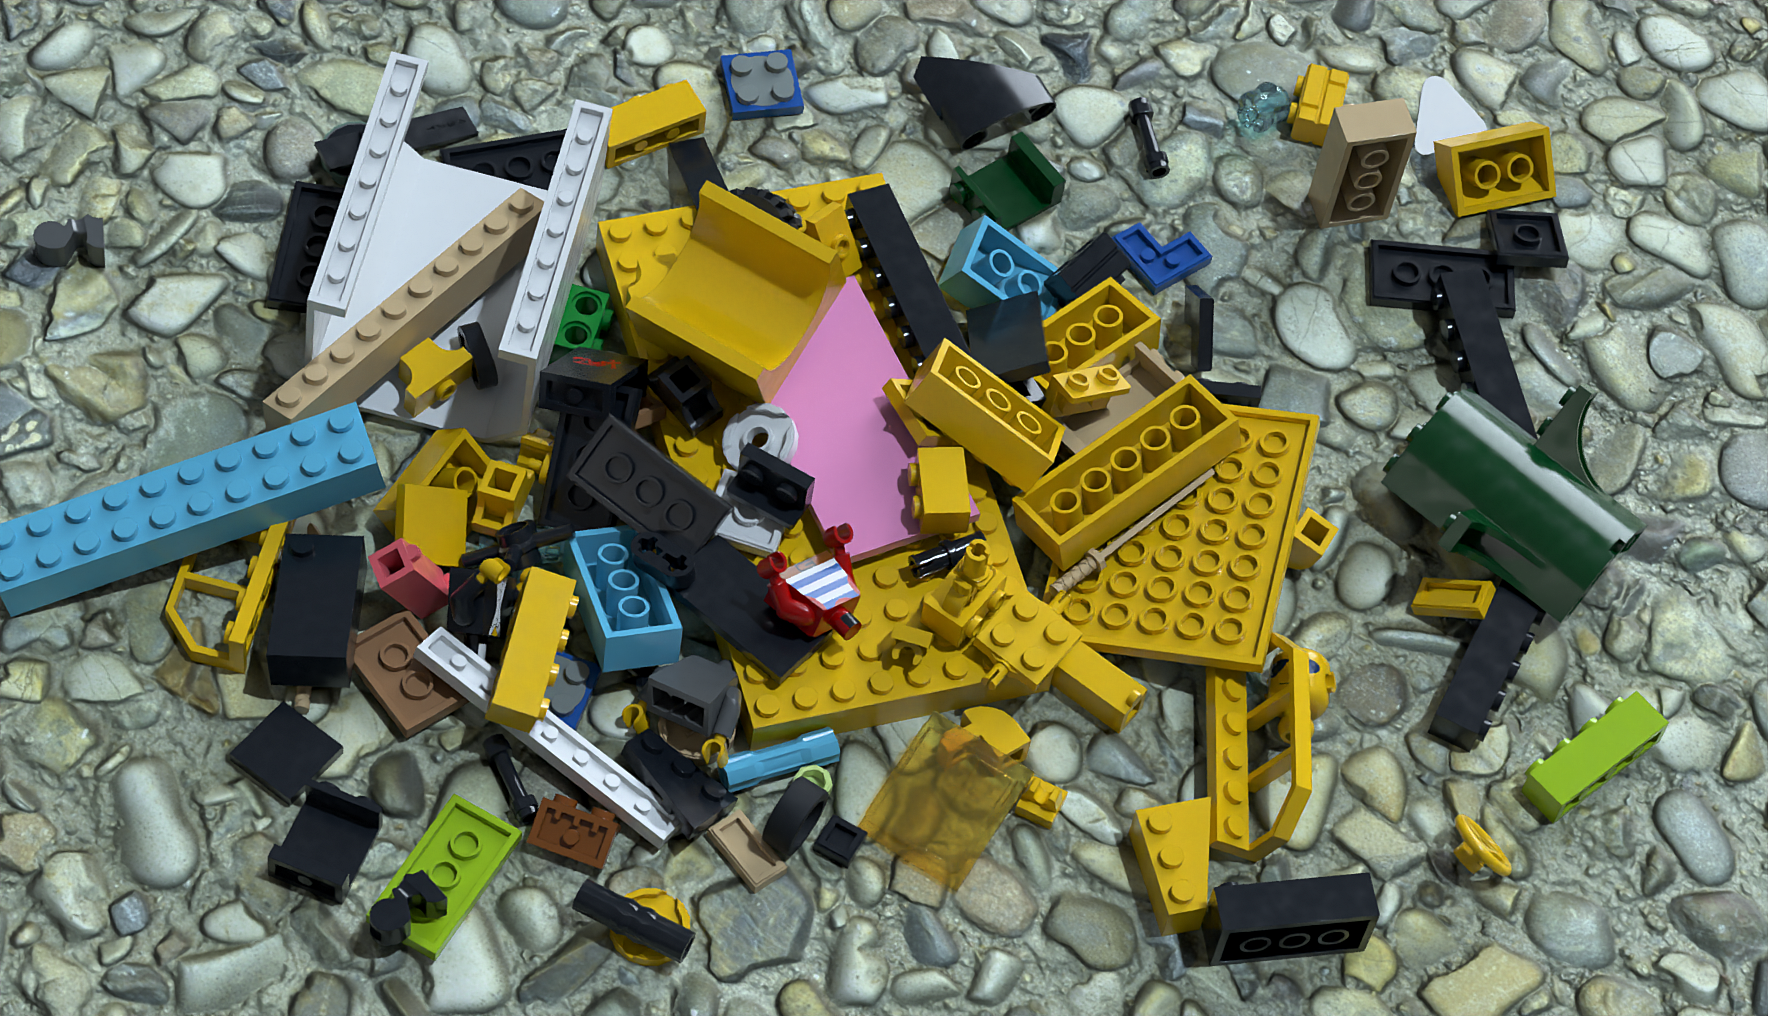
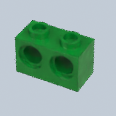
(582, 328)

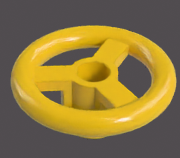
(1479, 848)

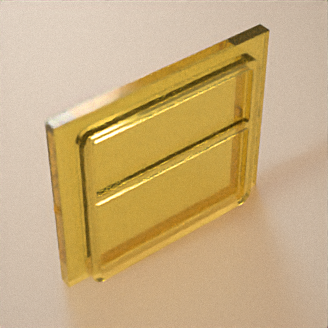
(945, 800)

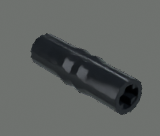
(633, 920)

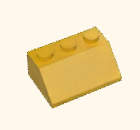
(1496, 168)
(445, 461)

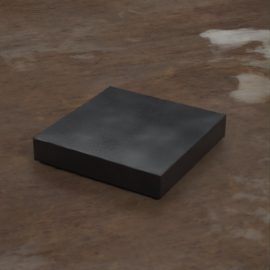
(1526, 238)
(286, 753)

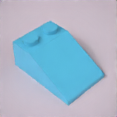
(995, 266)

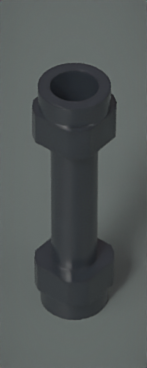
(1155, 160)
(499, 752)

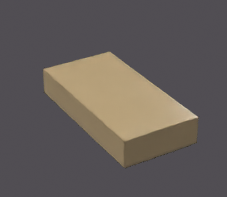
(747, 851)

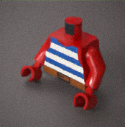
(817, 591)

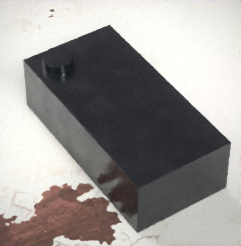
(317, 610)
(1289, 919)

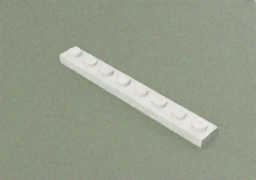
(554, 742)

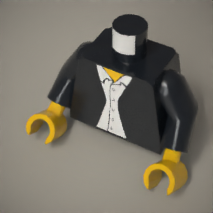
(482, 602)

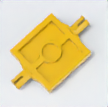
(1027, 639)

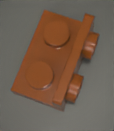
(574, 832)

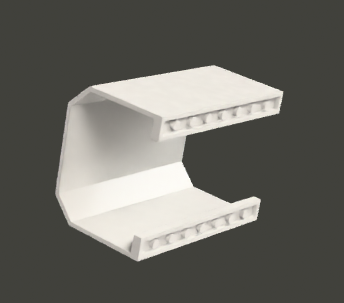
(409, 211)

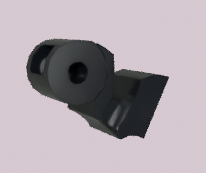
(391, 917)

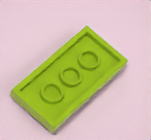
(462, 858)

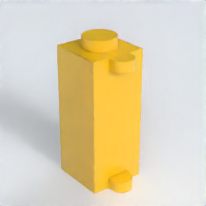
(1099, 687)

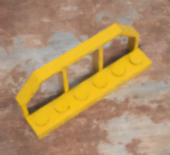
(249, 600)
(1228, 754)

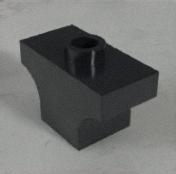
(686, 393)

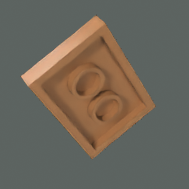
(398, 681)

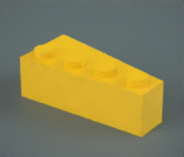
(530, 650)

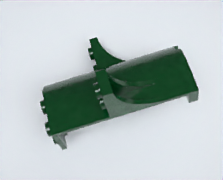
(1513, 499)

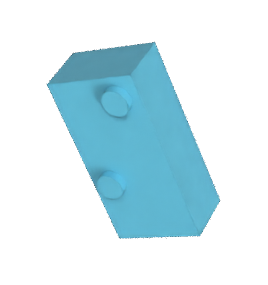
(620, 605)

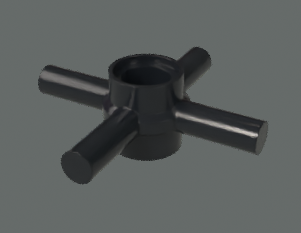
(519, 545)

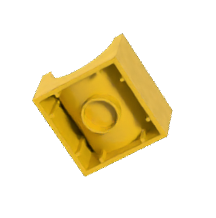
(741, 295)

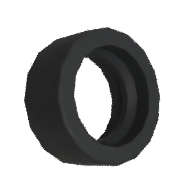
(795, 816)

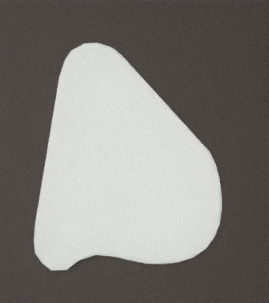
(1443, 115)

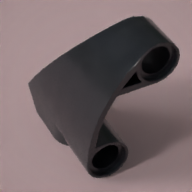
(979, 94)

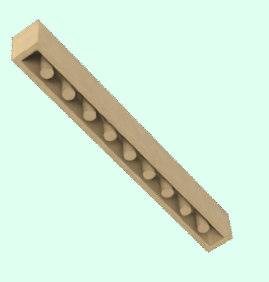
(409, 314)

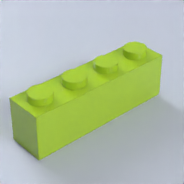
(1594, 756)

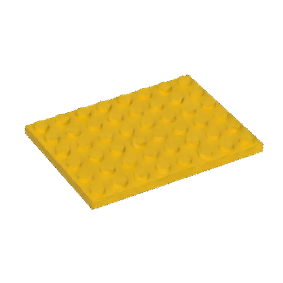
(1213, 565)

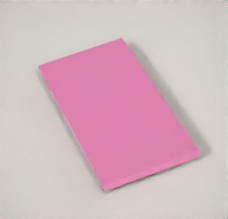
(852, 431)

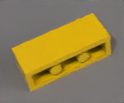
(653, 122)

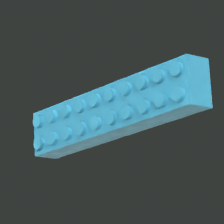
(186, 508)

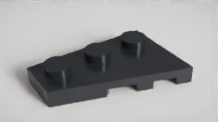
(682, 785)

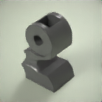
(58, 243)

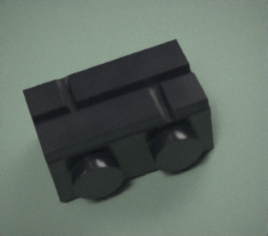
(1087, 268)

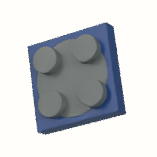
(761, 84)
(572, 688)

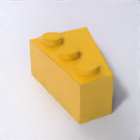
(1174, 861)

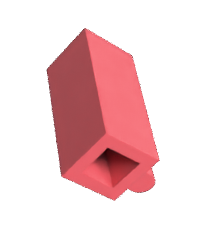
(410, 578)

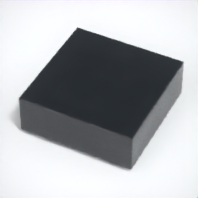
(840, 841)

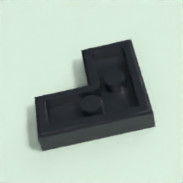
(1200, 317)

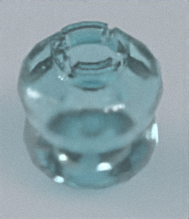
(1263, 107)

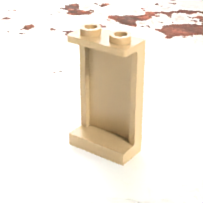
(1148, 379)

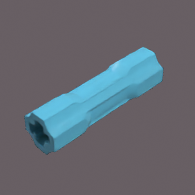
(751, 767)

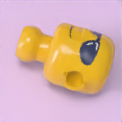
(1321, 685)

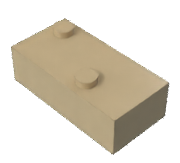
(1361, 162)

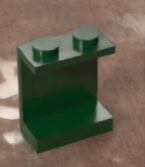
(1010, 187)

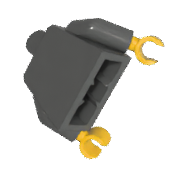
(694, 696)

